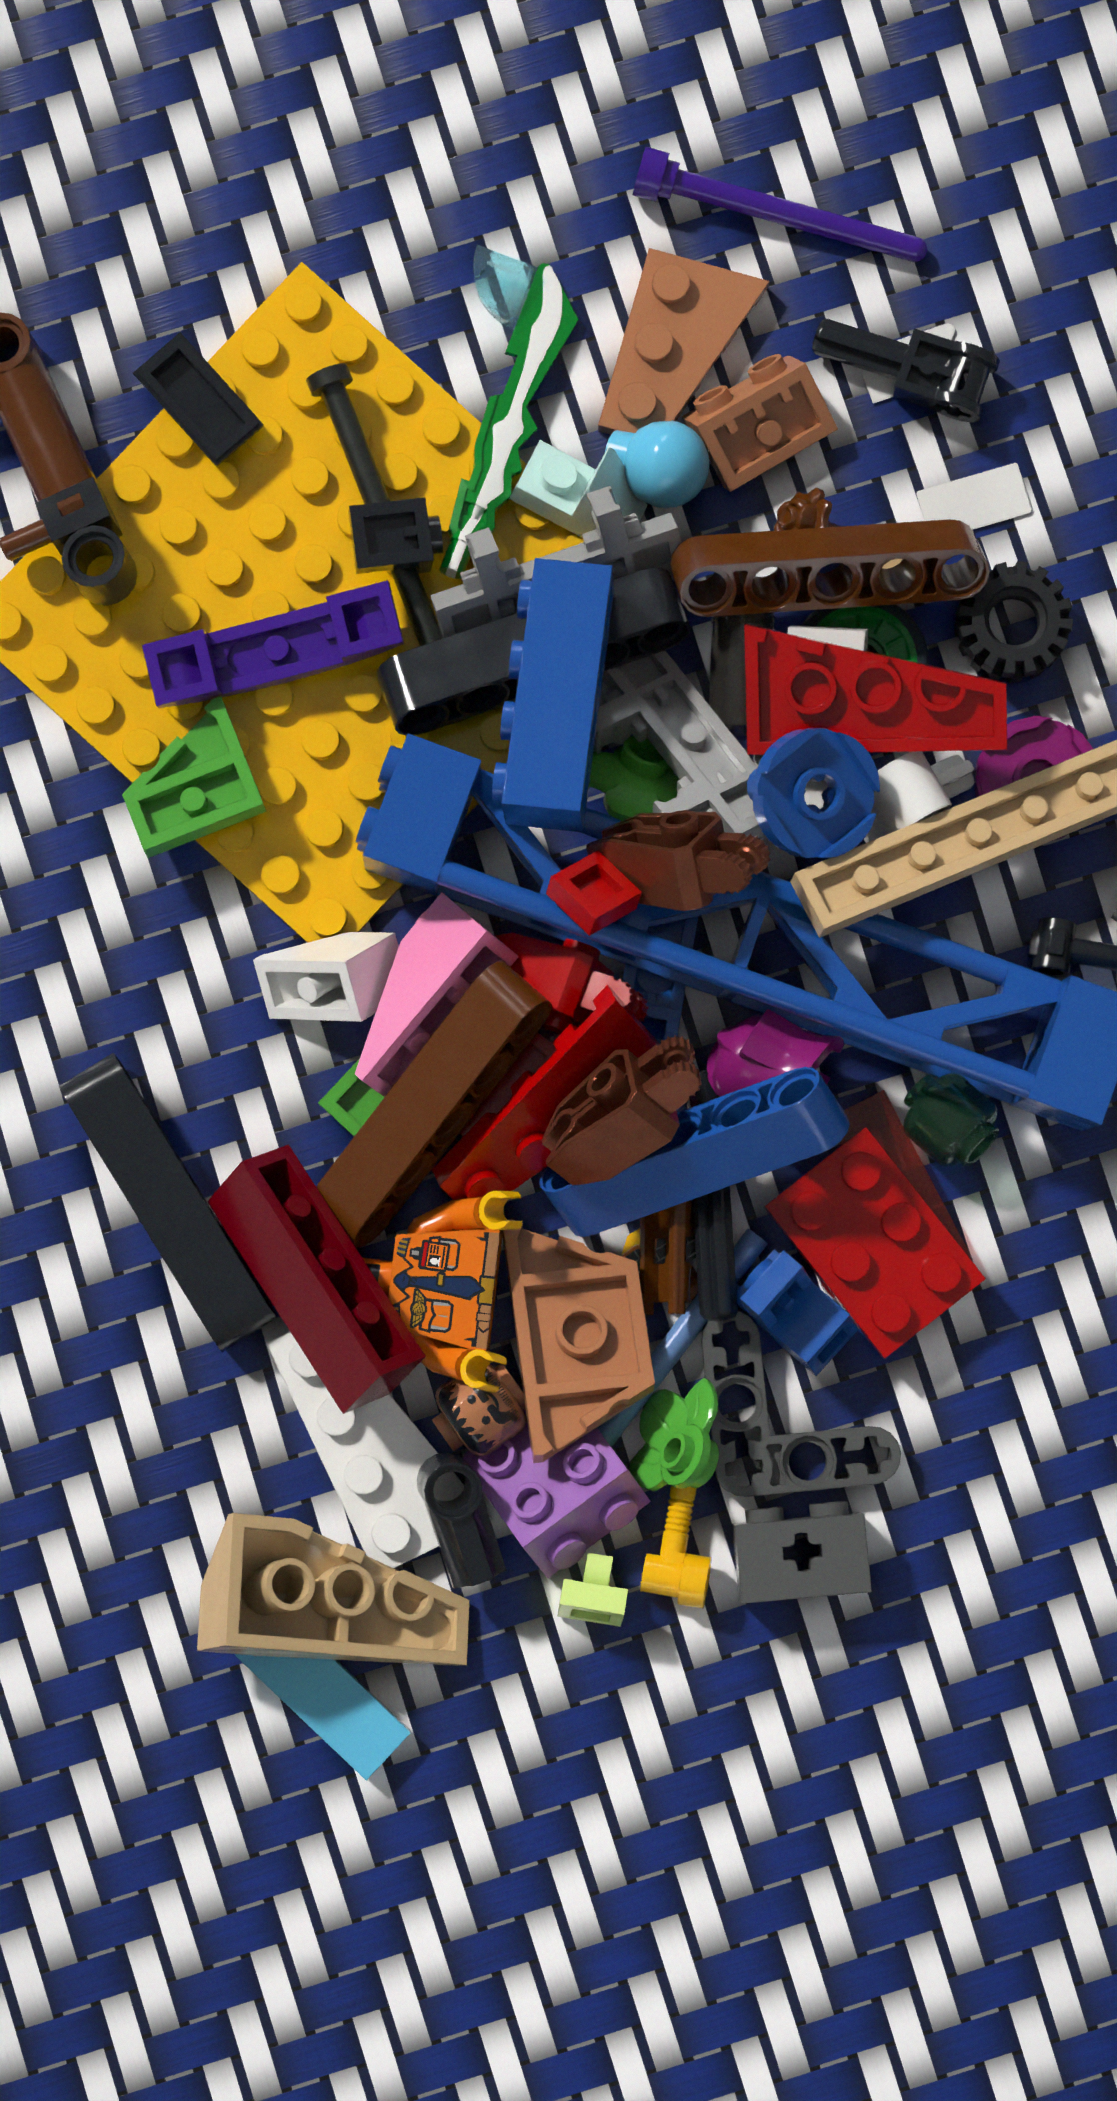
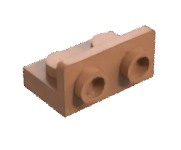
(760, 419)

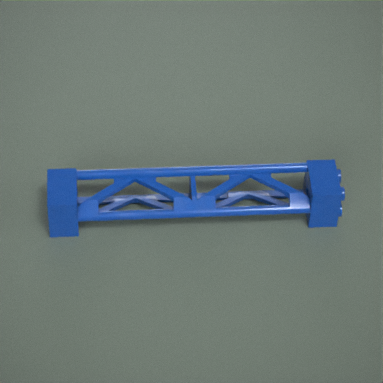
(1068, 1063)

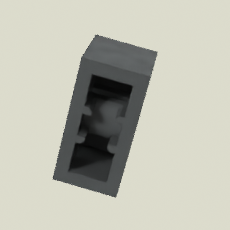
(836, 1570)

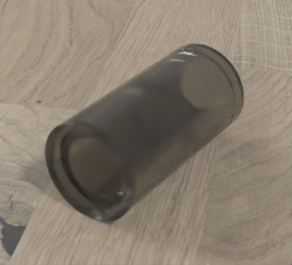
(727, 667)

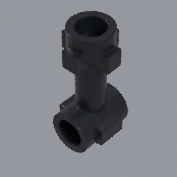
(1055, 948)

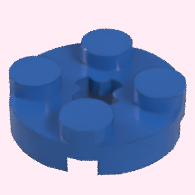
(780, 785)

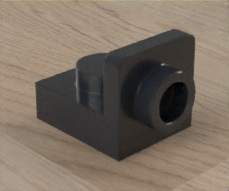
(394, 536)

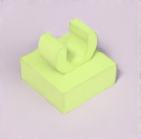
(593, 1597)

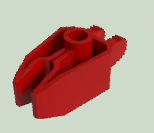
(568, 978)

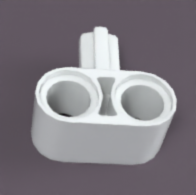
(916, 790)

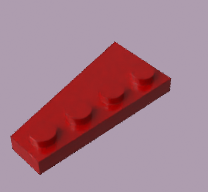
(867, 696)
(508, 1146)

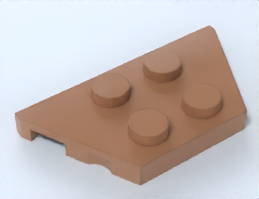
(575, 1336)

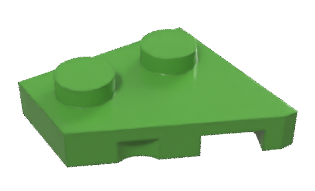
(195, 786)

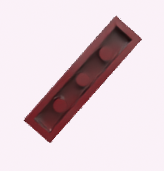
(315, 1278)

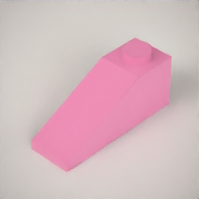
(425, 983)

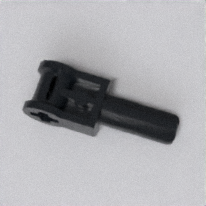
(924, 370)

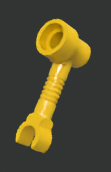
(674, 1570)

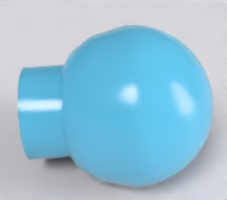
(662, 462)

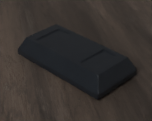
(198, 399)

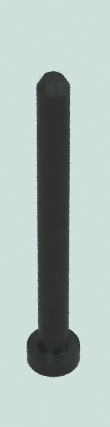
(331, 384)

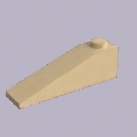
(302, 1595)

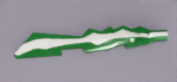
(507, 424)

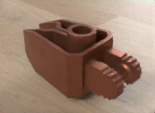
(681, 857)
(621, 1112)

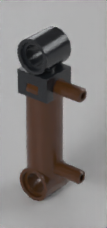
(66, 490)

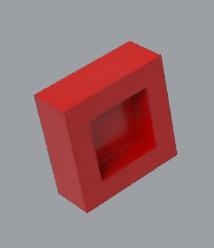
(593, 892)

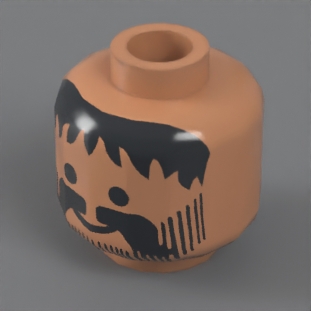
(480, 1417)

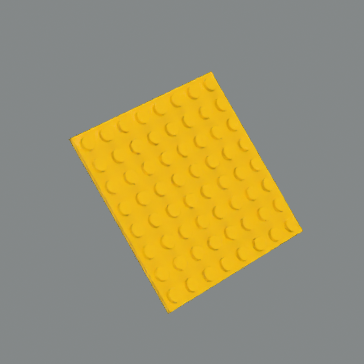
(253, 544)

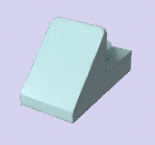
(558, 485)

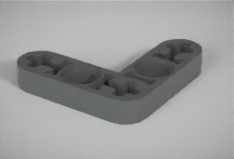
(775, 1449)

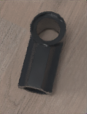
(461, 1524)

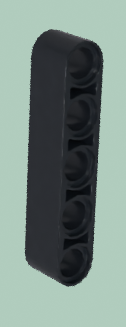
(471, 668)
(167, 1202)

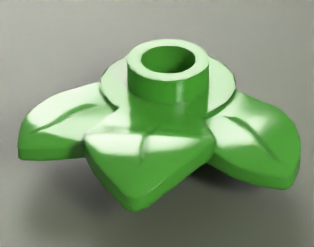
(632, 778)
(677, 1439)

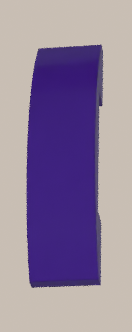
(274, 648)

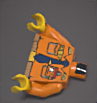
(447, 1283)

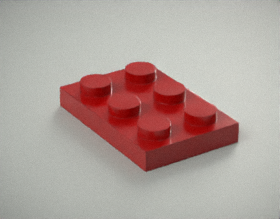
(874, 1243)

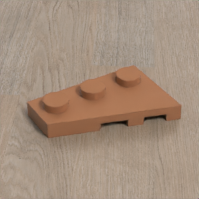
(673, 337)

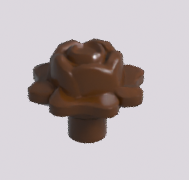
(805, 512)

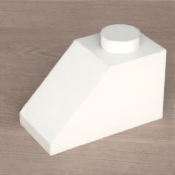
(328, 977)

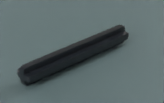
(714, 1240)

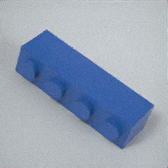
(556, 695)

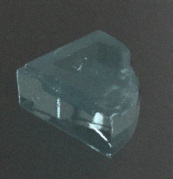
(501, 284)

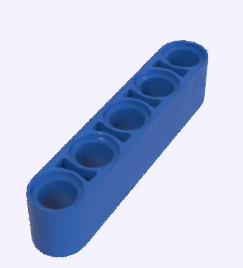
(712, 1149)

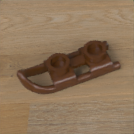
(676, 1278)

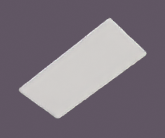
(978, 498)

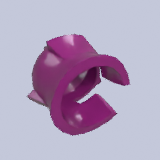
(764, 1049)

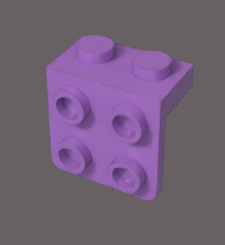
(562, 1502)

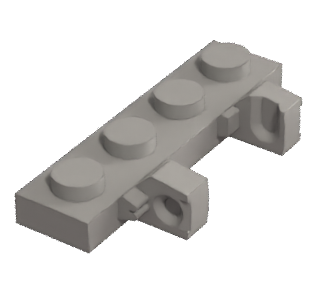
(493, 586)
(661, 704)

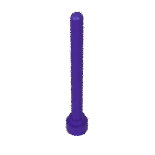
(663, 178)

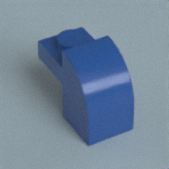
(795, 1311)

